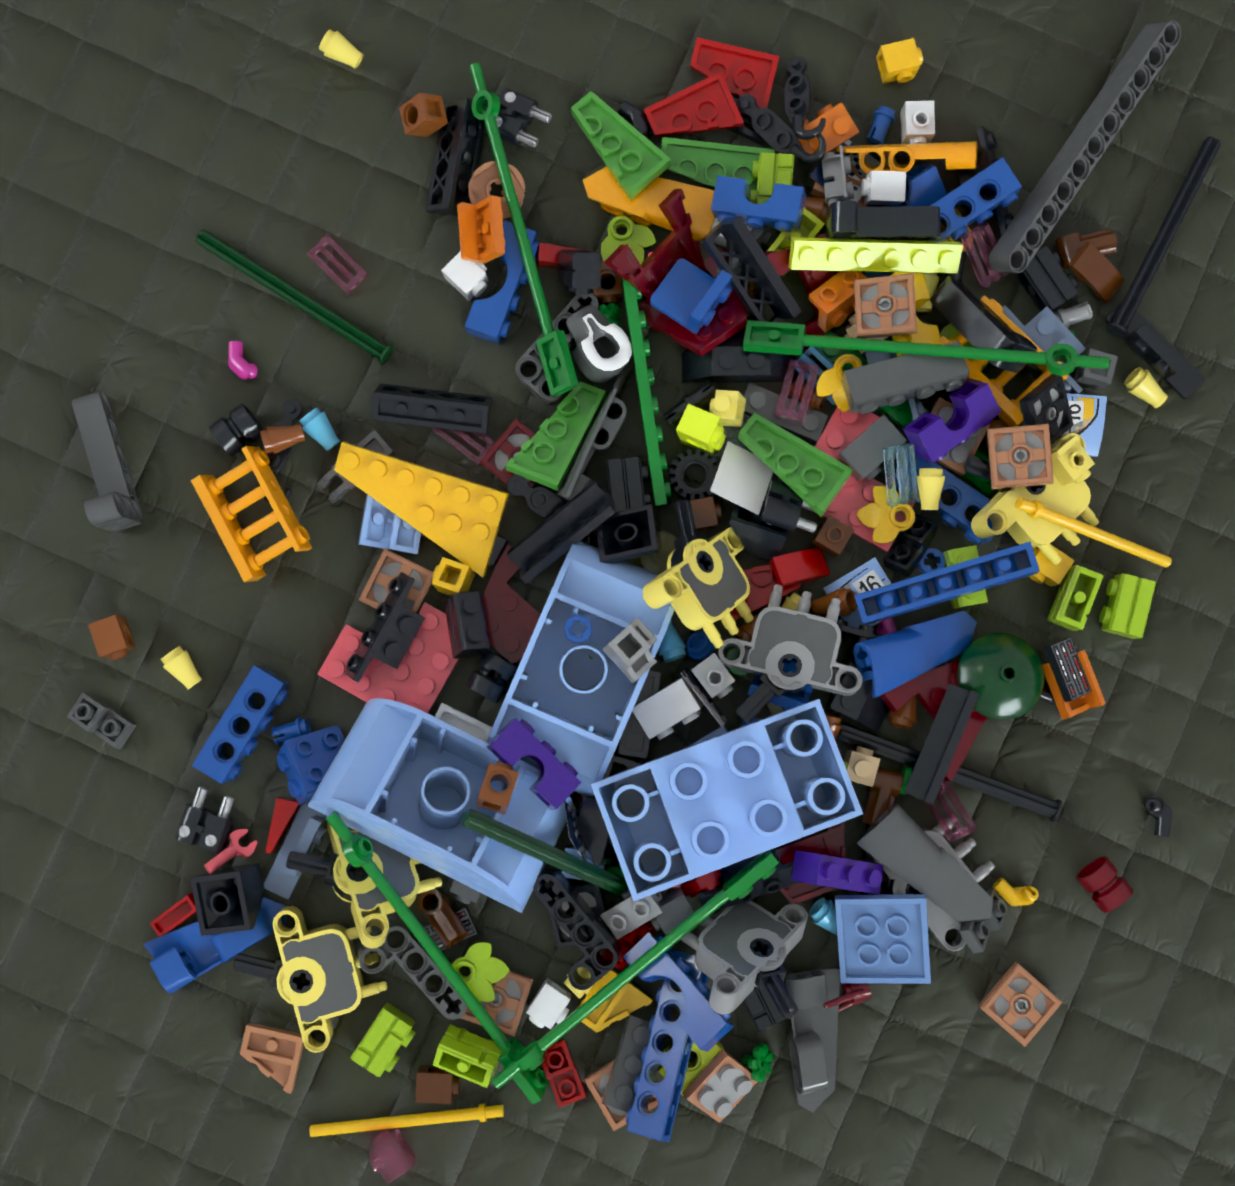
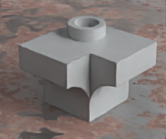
(631, 650)

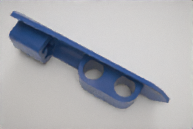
(913, 650)
(187, 954)

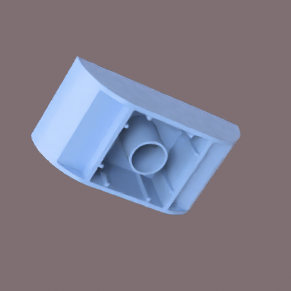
(562, 693)
(411, 782)
(726, 799)

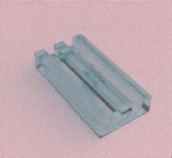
(910, 474)

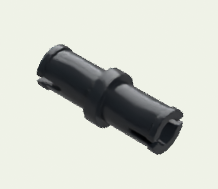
(696, 398)

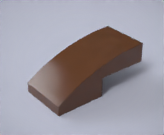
(1097, 272)

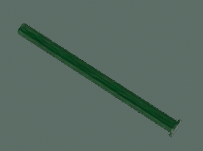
(295, 296)
(544, 852)

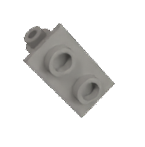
(837, 168)
(630, 915)

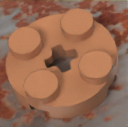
(484, 176)

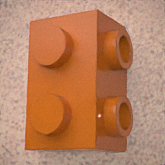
(837, 130)
(481, 230)
(835, 299)
(1081, 704)

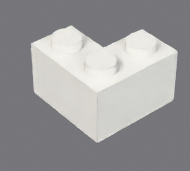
(666, 708)

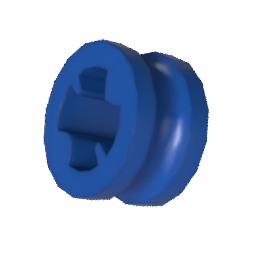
(934, 554)
(586, 634)

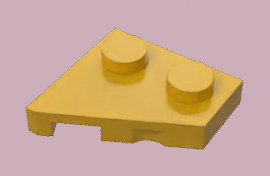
(617, 1006)

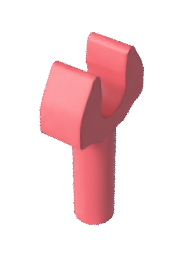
(231, 851)

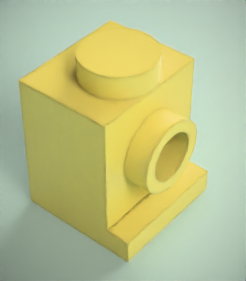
(729, 407)
(1070, 461)

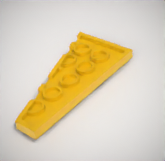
(443, 507)

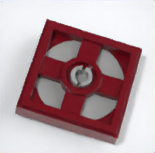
(506, 448)

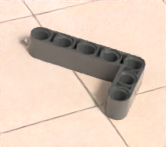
(117, 500)

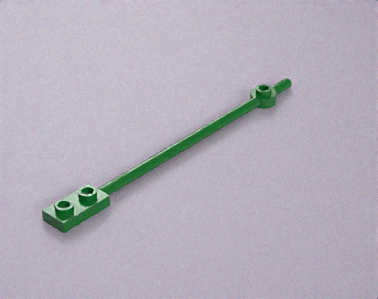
(790, 339)
(553, 346)
(359, 852)
(738, 886)

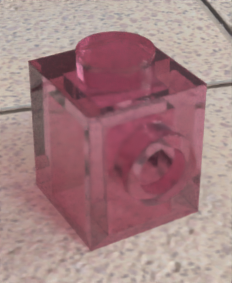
(391, 1155)

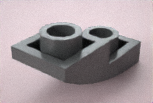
(102, 720)
(978, 931)

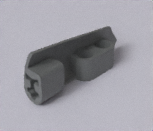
(575, 480)
(925, 866)
(814, 1035)

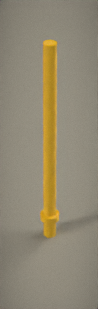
(1036, 509)
(477, 1113)

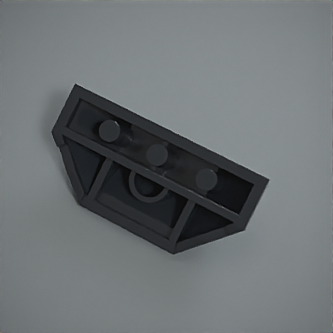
(732, 364)

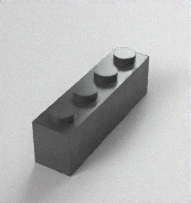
(901, 379)

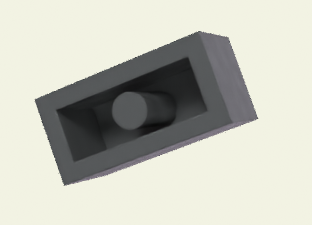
(866, 450)

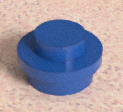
(699, 646)

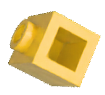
(899, 61)
(1051, 573)
(452, 577)

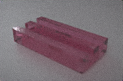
(988, 235)
(354, 281)
(790, 413)
(439, 431)
(971, 827)

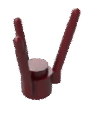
(852, 994)

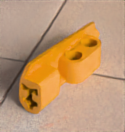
(957, 155)
(644, 207)

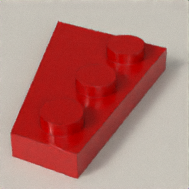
(742, 68)
(695, 109)
(761, 585)

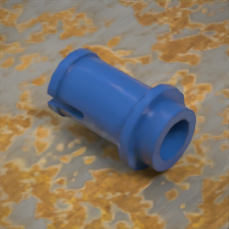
(883, 118)
(291, 730)

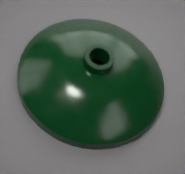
(983, 669)

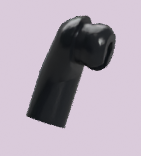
(636, 116)
(1161, 813)

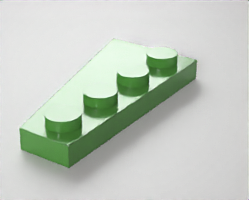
(623, 149)
(705, 160)
(559, 439)
(801, 466)

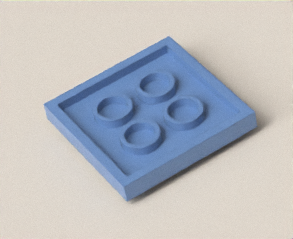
(883, 938)

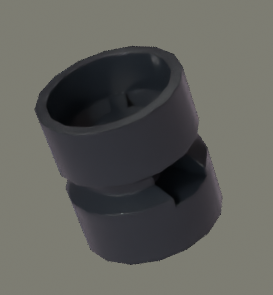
(236, 429)
(486, 685)

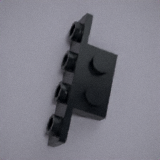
(988, 144)
(1160, 355)
(390, 631)
(779, 879)

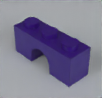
(972, 409)
(555, 779)
(837, 872)

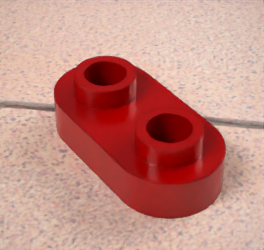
(699, 884)

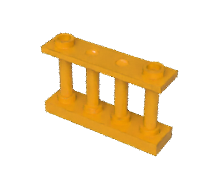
(1009, 409)
(225, 521)

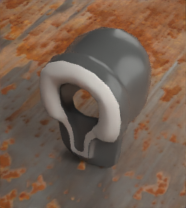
(601, 345)

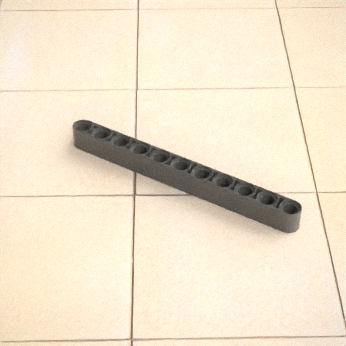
(1085, 147)

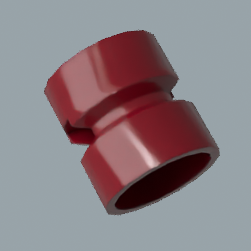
(1107, 888)

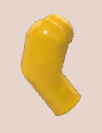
(1015, 896)

